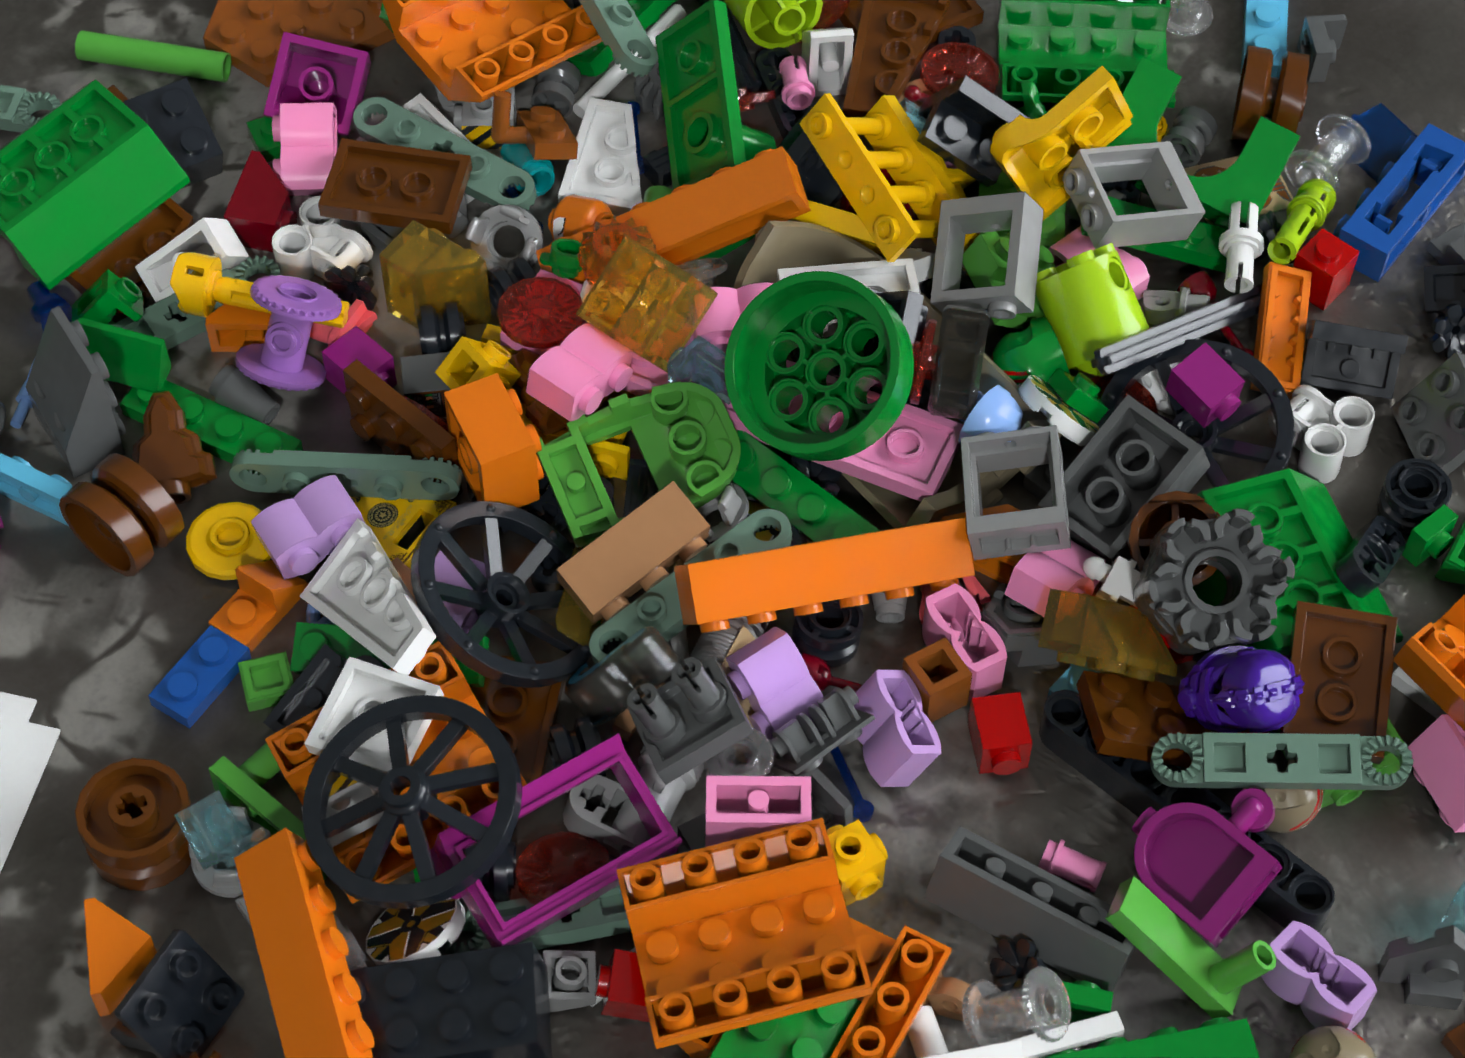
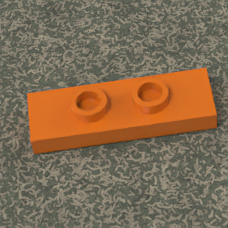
(1283, 323)

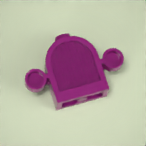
(1206, 863)

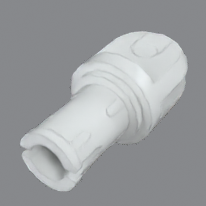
(1241, 248)

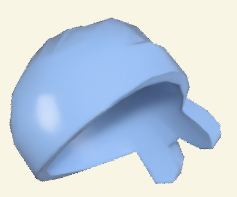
(993, 413)

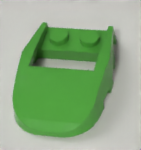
(681, 437)

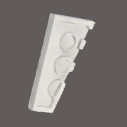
(370, 601)

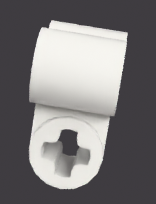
(317, 244)
(1327, 431)

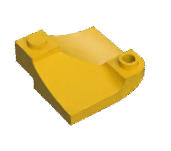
(1041, 149)

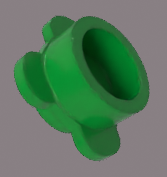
(563, 258)

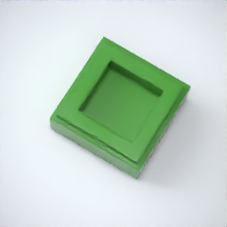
(265, 680)

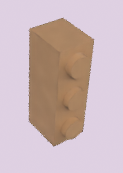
(634, 553)

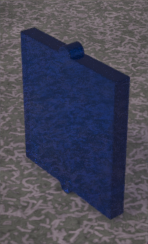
(1386, 138)

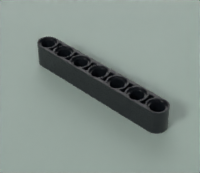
(1116, 777)

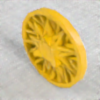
(224, 540)

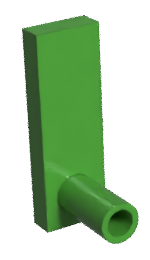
(243, 788)
(1182, 954)

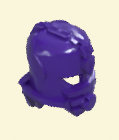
(1255, 689)

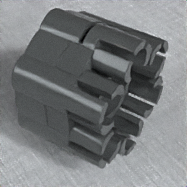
(1251, 573)

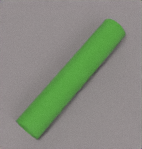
(153, 56)

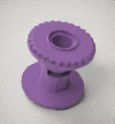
(283, 356)

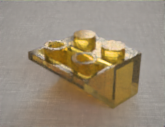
(430, 269)
(646, 303)
(1105, 635)

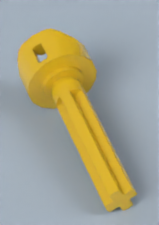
(206, 286)

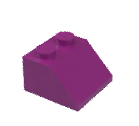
(319, 73)

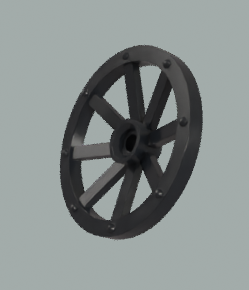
(1272, 398)
(498, 598)
(415, 804)

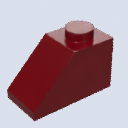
(259, 205)

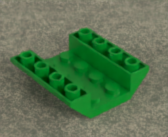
(1068, 40)
(81, 182)
(1303, 524)

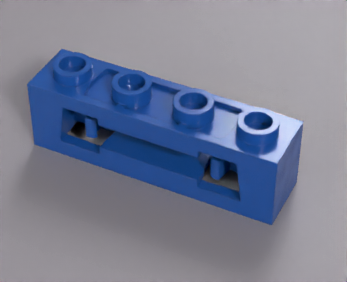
(1440, 168)

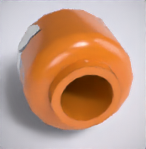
(576, 214)

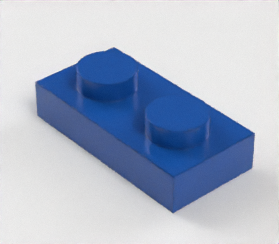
(199, 676)

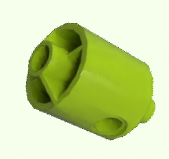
(776, 21)
(1089, 304)

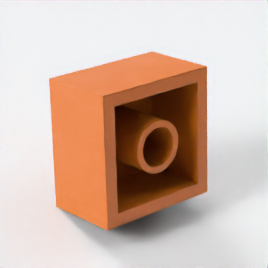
(494, 443)

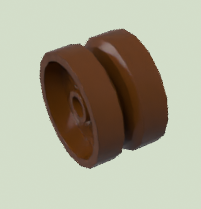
(1276, 97)
(122, 514)
(132, 826)

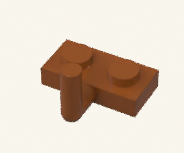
(540, 129)

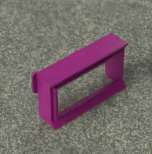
(608, 754)

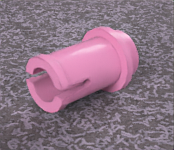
(797, 89)
(1072, 865)

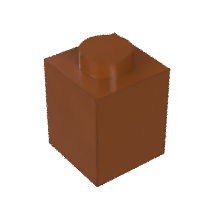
(940, 678)

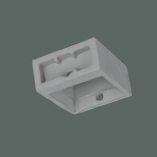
(1164, 180)
(989, 214)
(1018, 530)

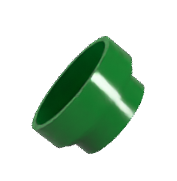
(794, 316)

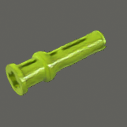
(1304, 216)

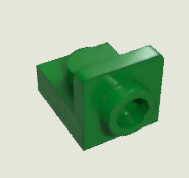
(108, 295)

